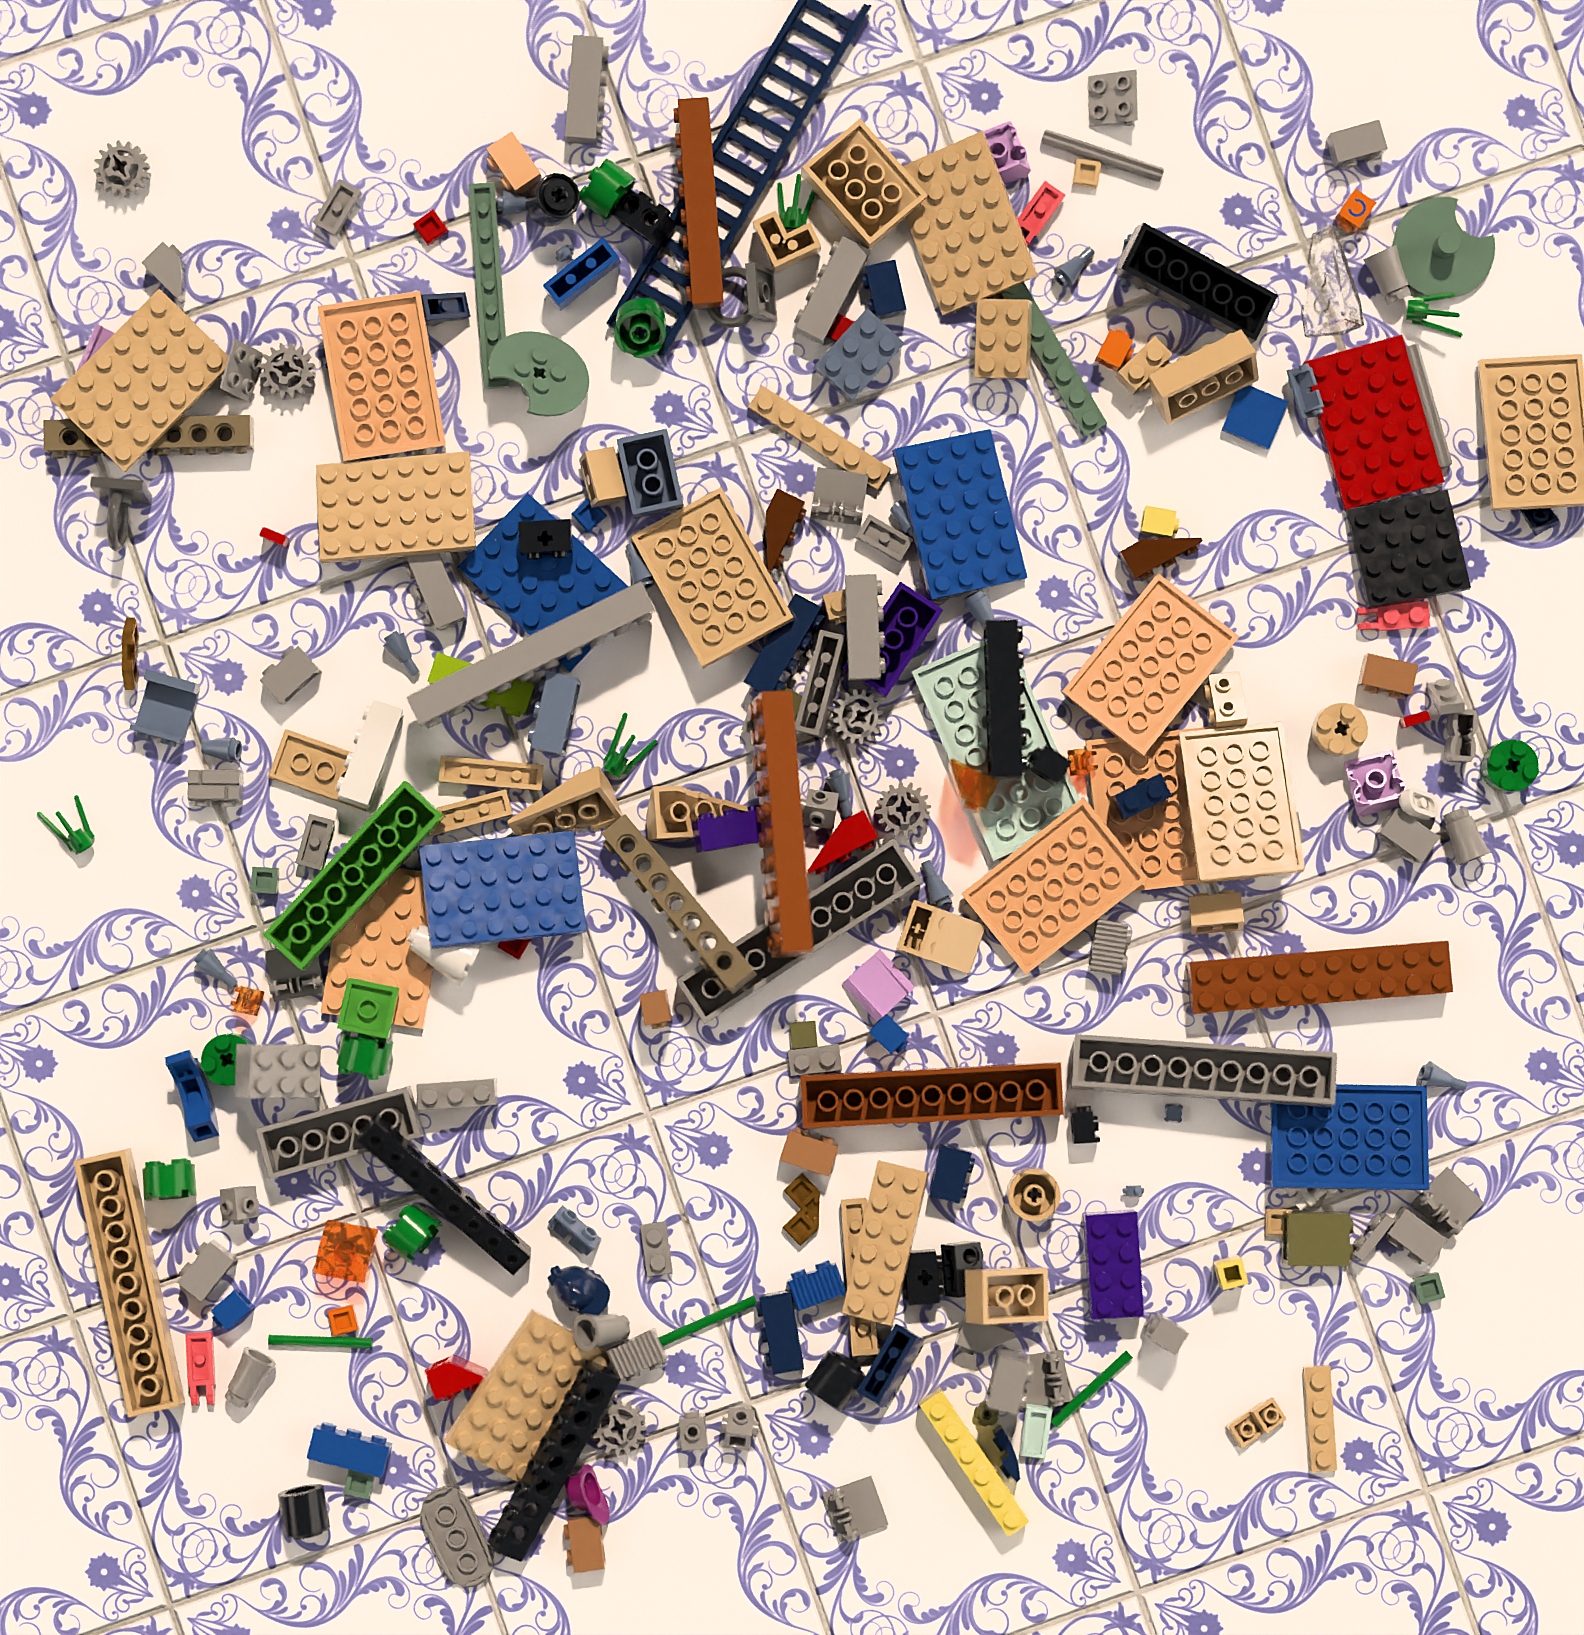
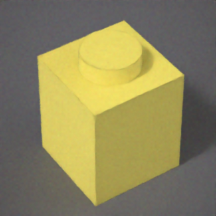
(1159, 522)
(1230, 1272)

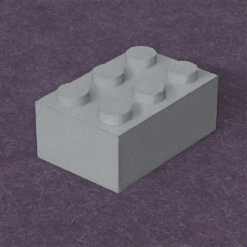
(277, 1070)
(1007, 1381)

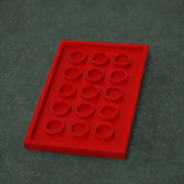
(1374, 423)

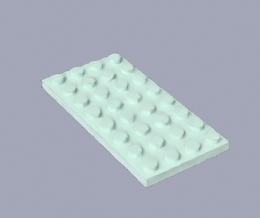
(957, 705)

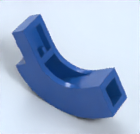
(195, 1095)

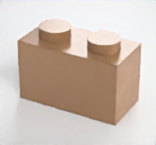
(1387, 675)
(656, 1008)
(809, 1151)
(586, 1543)

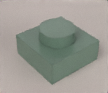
(264, 880)
(1428, 1287)
(358, 1484)

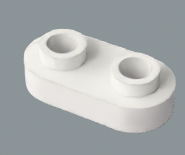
(1418, 803)

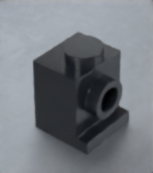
(1083, 1125)

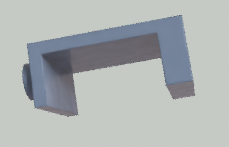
(166, 708)

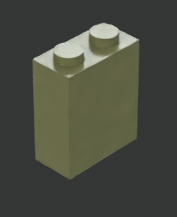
(1316, 1238)

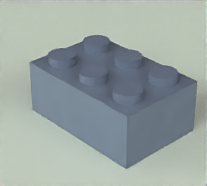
(858, 355)
(650, 473)
(554, 713)

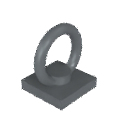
(758, 293)
(120, 496)

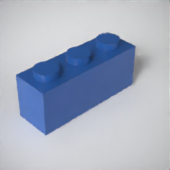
(581, 273)
(349, 1449)

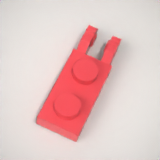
(1040, 210)
(1397, 616)
(200, 1365)

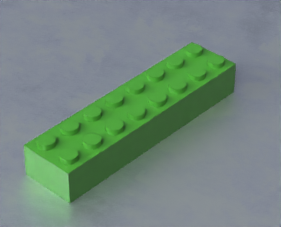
(354, 875)

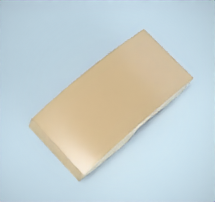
(1255, 1422)

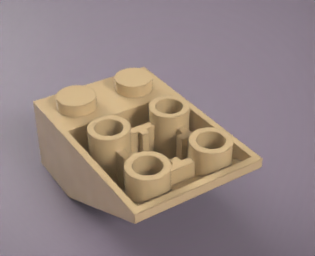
(940, 936)

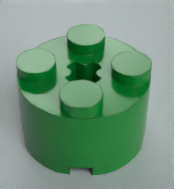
(606, 188)
(627, 331)
(1522, 774)
(364, 1055)
(214, 1061)
(169, 1180)
(412, 1232)

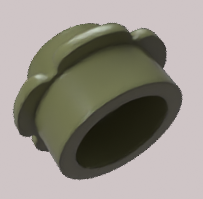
(985, 1420)

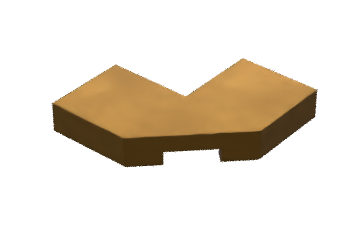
(129, 665)
(806, 1220)

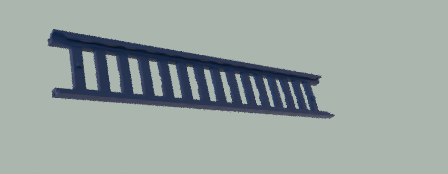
(728, 131)

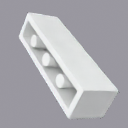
(370, 754)

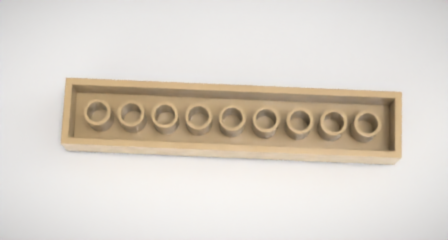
(129, 1282)

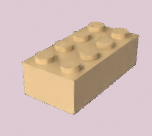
(1204, 376)

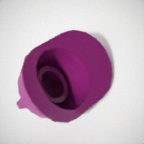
(587, 1494)

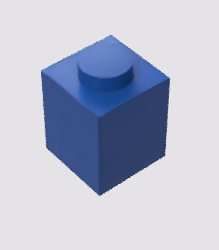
(889, 1034)
(231, 1309)

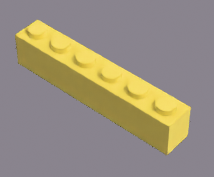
(974, 1461)

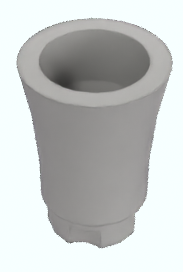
(1389, 274)
(1464, 836)
(599, 1330)
(249, 1376)

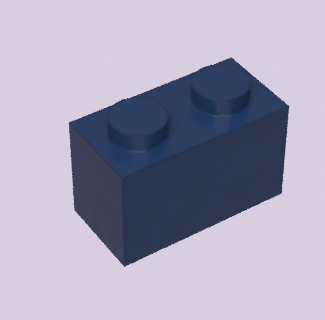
(884, 289)
(1141, 796)
(950, 1174)

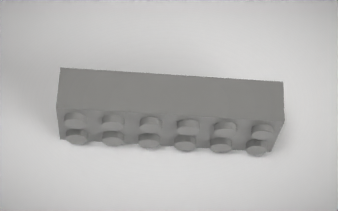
(334, 1132)

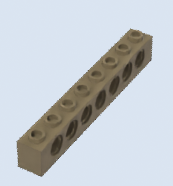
(242, 426)
(625, 831)

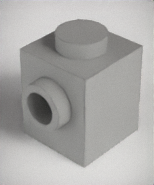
(693, 1430)

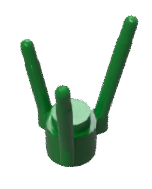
(793, 216)
(1418, 310)
(617, 763)
(78, 840)

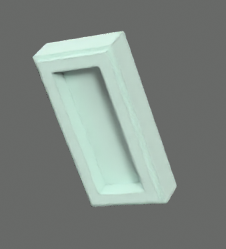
(1035, 1431)

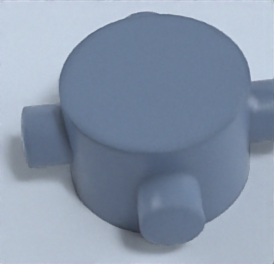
(564, 253)
(1173, 1113)
(1133, 1190)

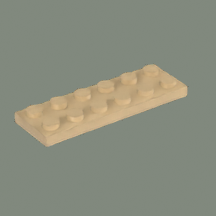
(885, 1242)

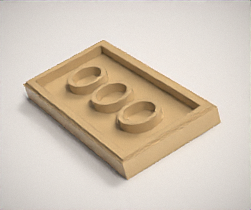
(310, 765)

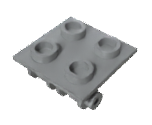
(1113, 98)
(241, 370)
(839, 496)
(289, 981)
(1447, 1203)
(1048, 1380)
(855, 1508)

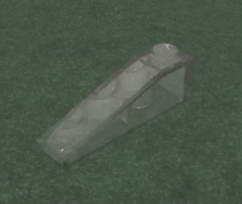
(1332, 296)

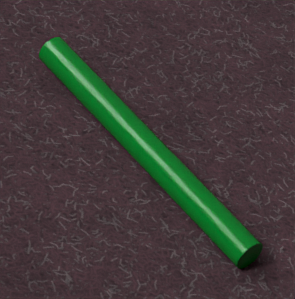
(708, 1320)
(320, 1341)
(1091, 1388)

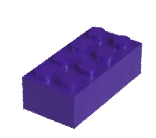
(905, 626)
(1113, 1264)

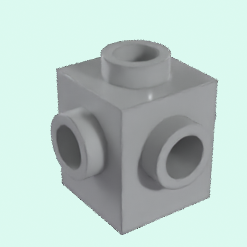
(819, 808)
(239, 1204)
(739, 1428)

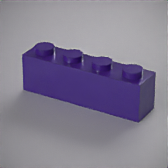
(726, 831)

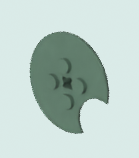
(1437, 251)
(545, 368)

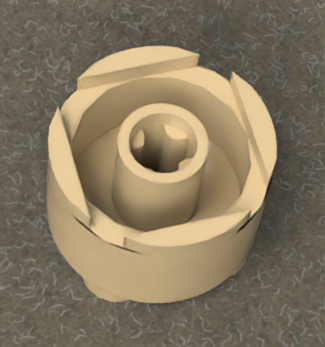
(1344, 715)
(1021, 1203)

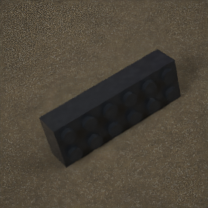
(1194, 282)
(1003, 701)

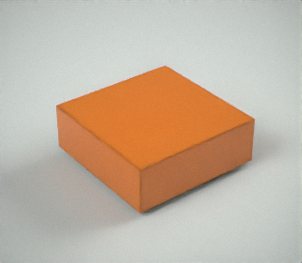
(343, 1320)

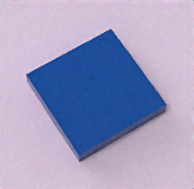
(1255, 416)

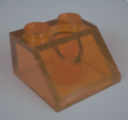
(971, 786)
(346, 1251)

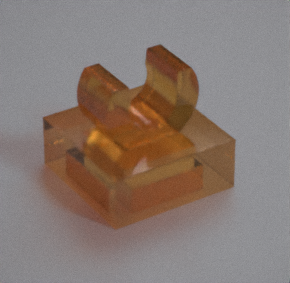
(1080, 764)
(248, 1000)

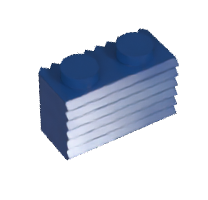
(816, 1285)

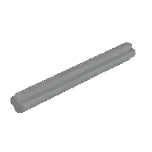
(1102, 155)
(1429, 405)

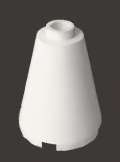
(449, 961)

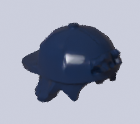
(580, 1289)

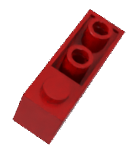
(847, 837)

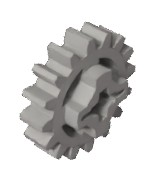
(131, 165)
(285, 382)
(865, 719)
(914, 808)
(629, 1421)

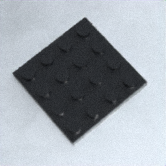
(1408, 549)

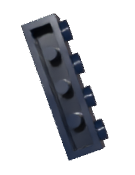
(785, 647)

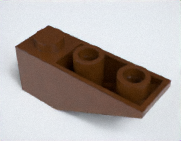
(780, 520)
(1149, 554)

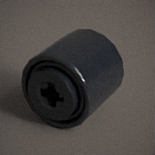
(542, 205)
(835, 1379)
(304, 1511)

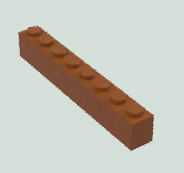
(700, 203)

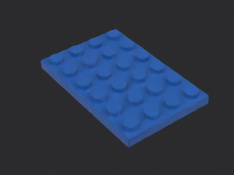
(959, 514)
(540, 589)
(502, 889)
(1364, 1142)

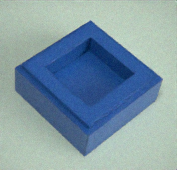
(589, 517)

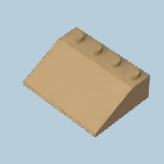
(863, 184)

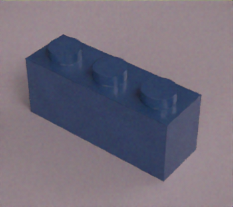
(780, 1332)
(890, 1365)

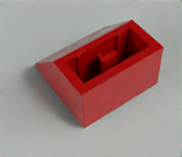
(452, 1375)

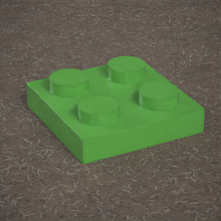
(368, 1008)

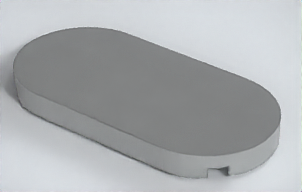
(457, 1536)

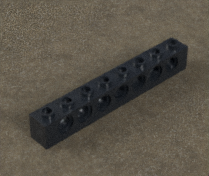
(444, 1194)
(555, 1473)

